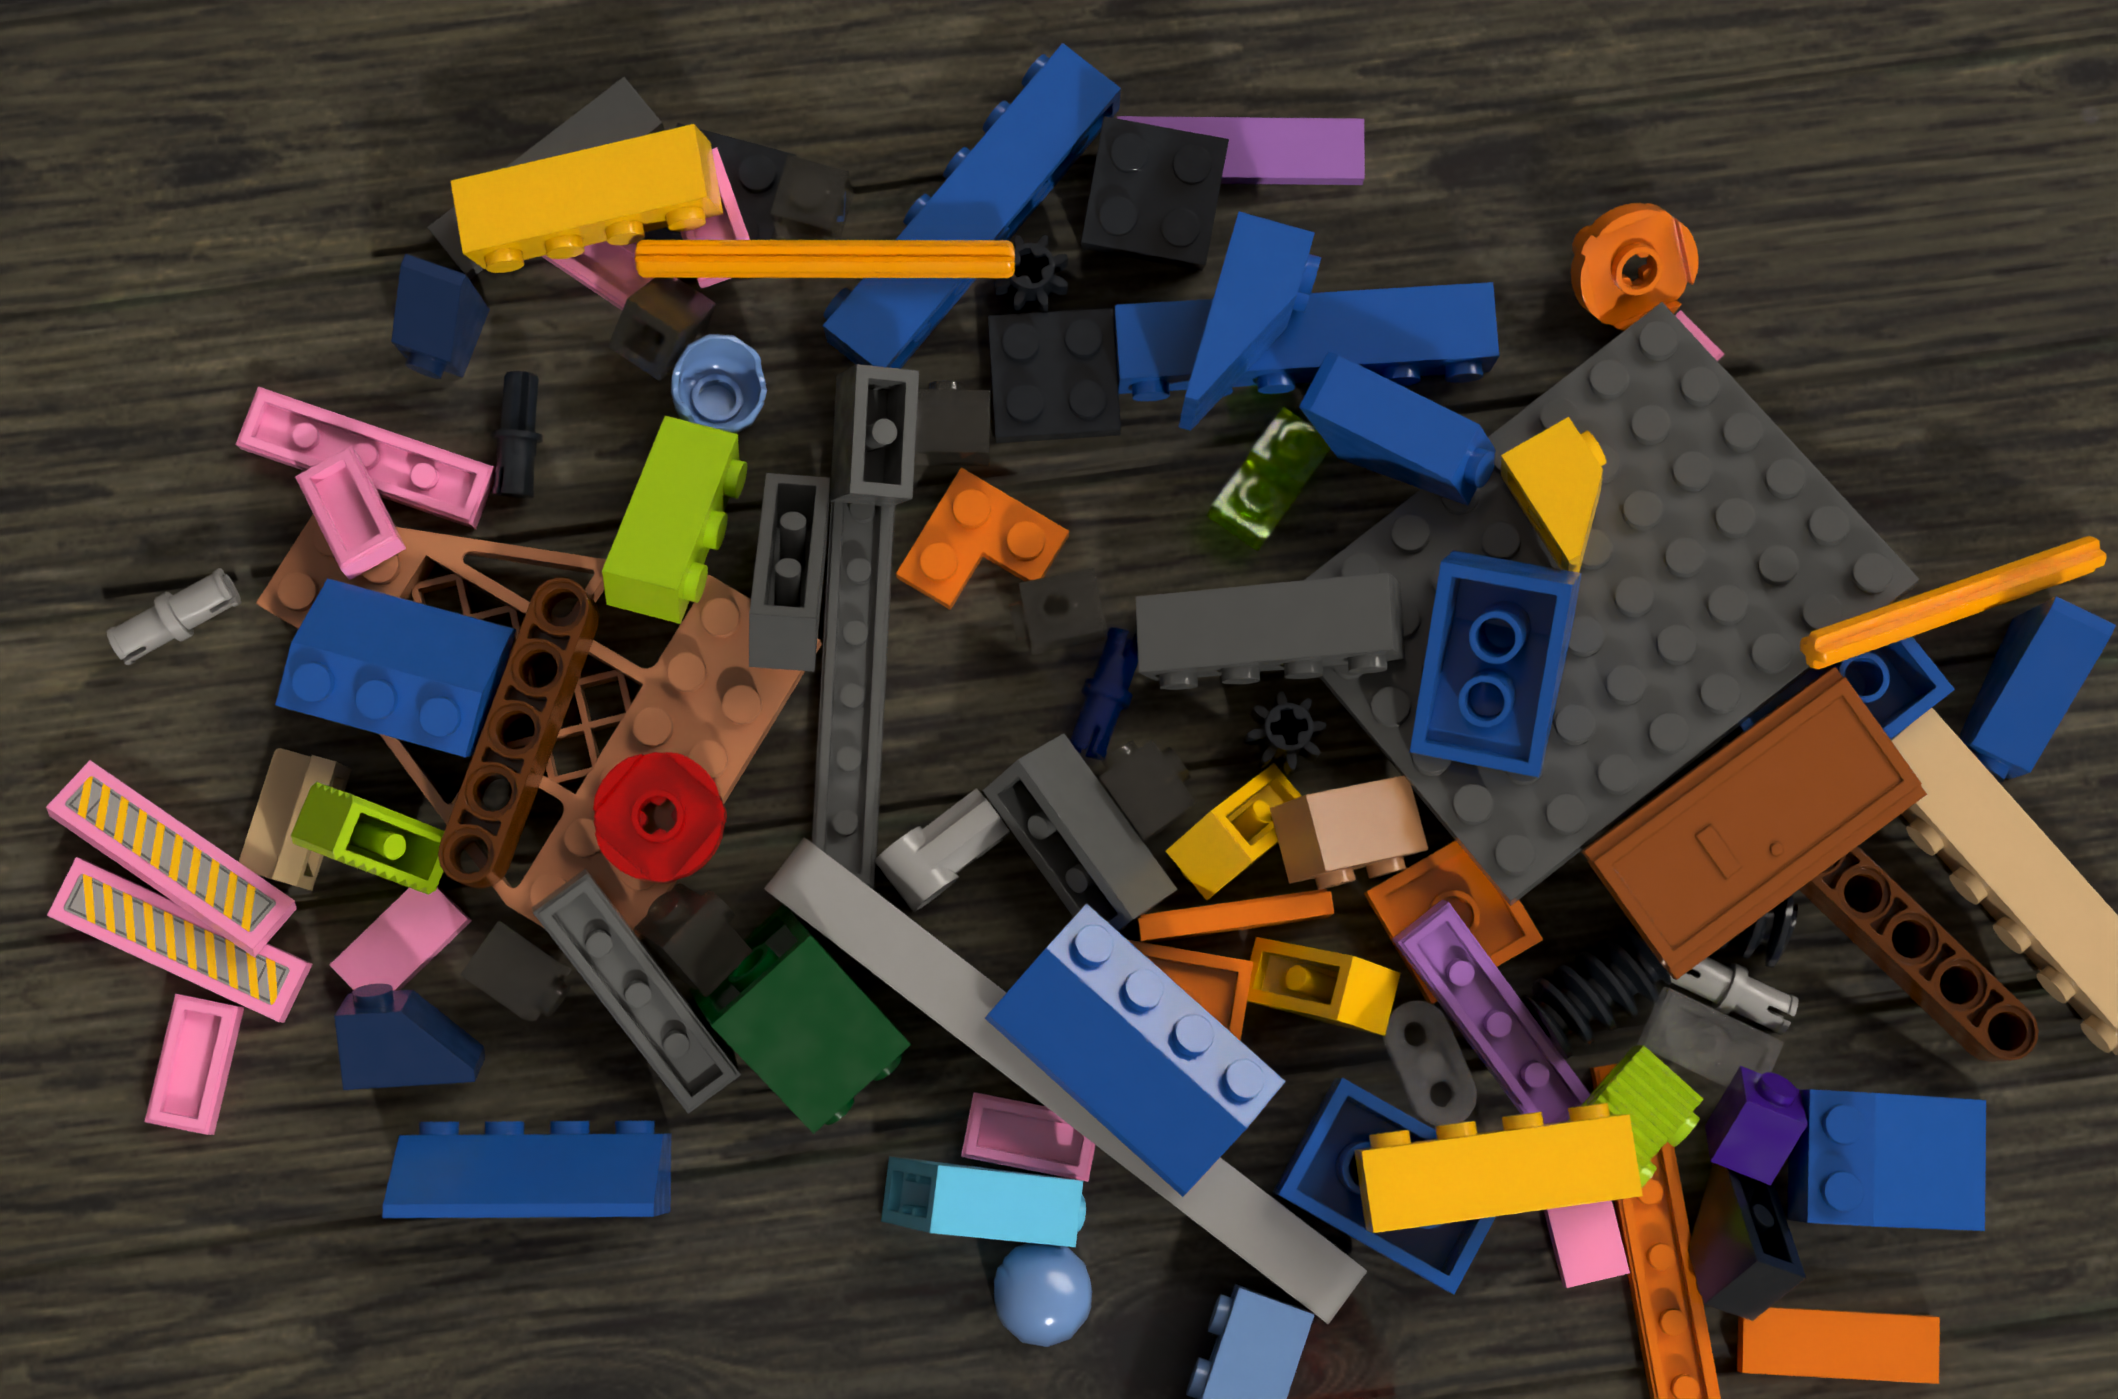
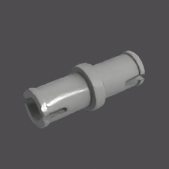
(173, 616)
(1737, 992)

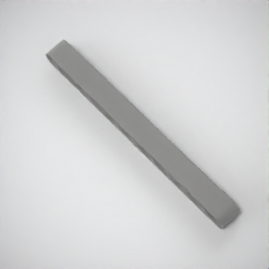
(960, 1000)

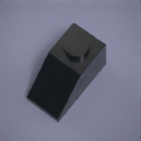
(1742, 1245)

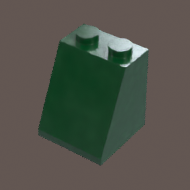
(802, 1022)

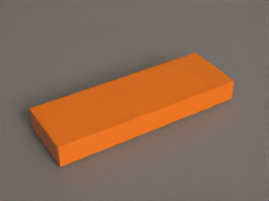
(1234, 916)
(1840, 1345)

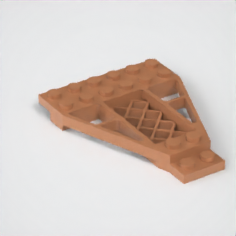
(690, 703)

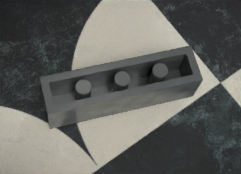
(1270, 629)

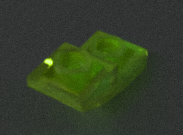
(1270, 479)

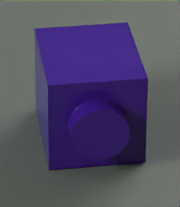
(1756, 1124)

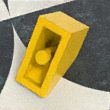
(1558, 487)
(1232, 833)
(1322, 985)

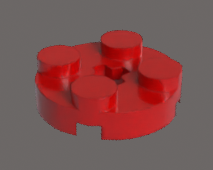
(621, 819)

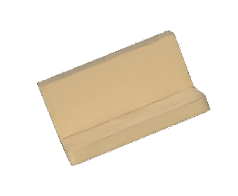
(269, 843)

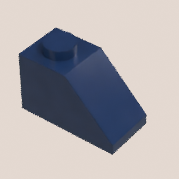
(436, 318)
(401, 1041)

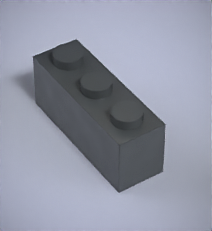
(789, 572)
(1078, 835)

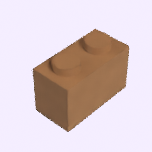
(1348, 830)

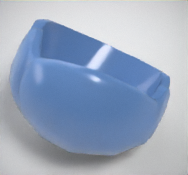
(719, 383)
(1042, 1293)

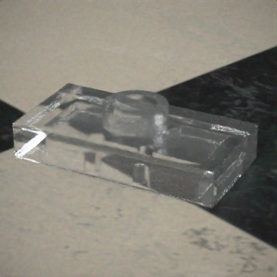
(1706, 1039)

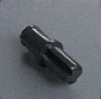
(517, 437)

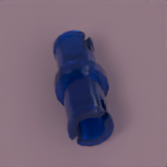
(1106, 694)

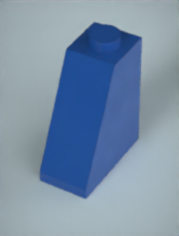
(1397, 431)
(2032, 685)

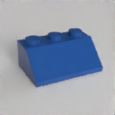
(395, 667)

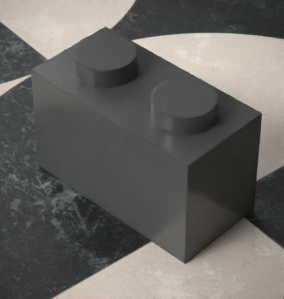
(874, 435)

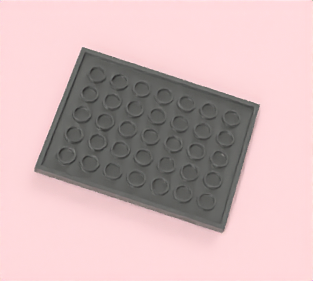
(1689, 605)

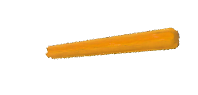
(825, 258)
(1951, 602)

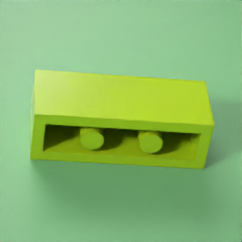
(674, 520)

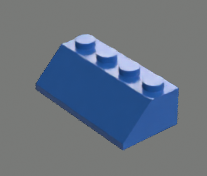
(1135, 1050)
(530, 1173)

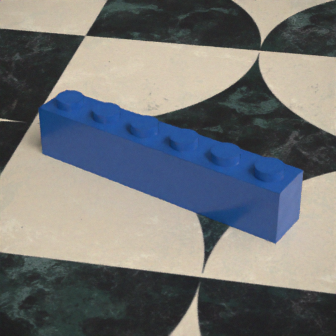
(984, 198)
(1384, 330)

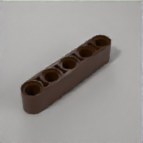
(526, 765)
(1932, 955)

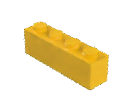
(587, 199)
(1497, 1171)

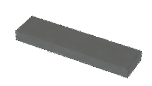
(607, 119)
(636, 990)

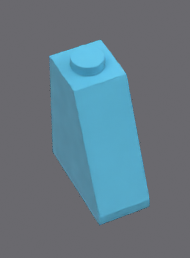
(983, 1202)

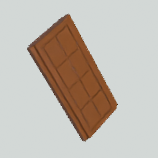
(1754, 822)

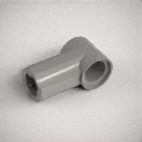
(929, 858)

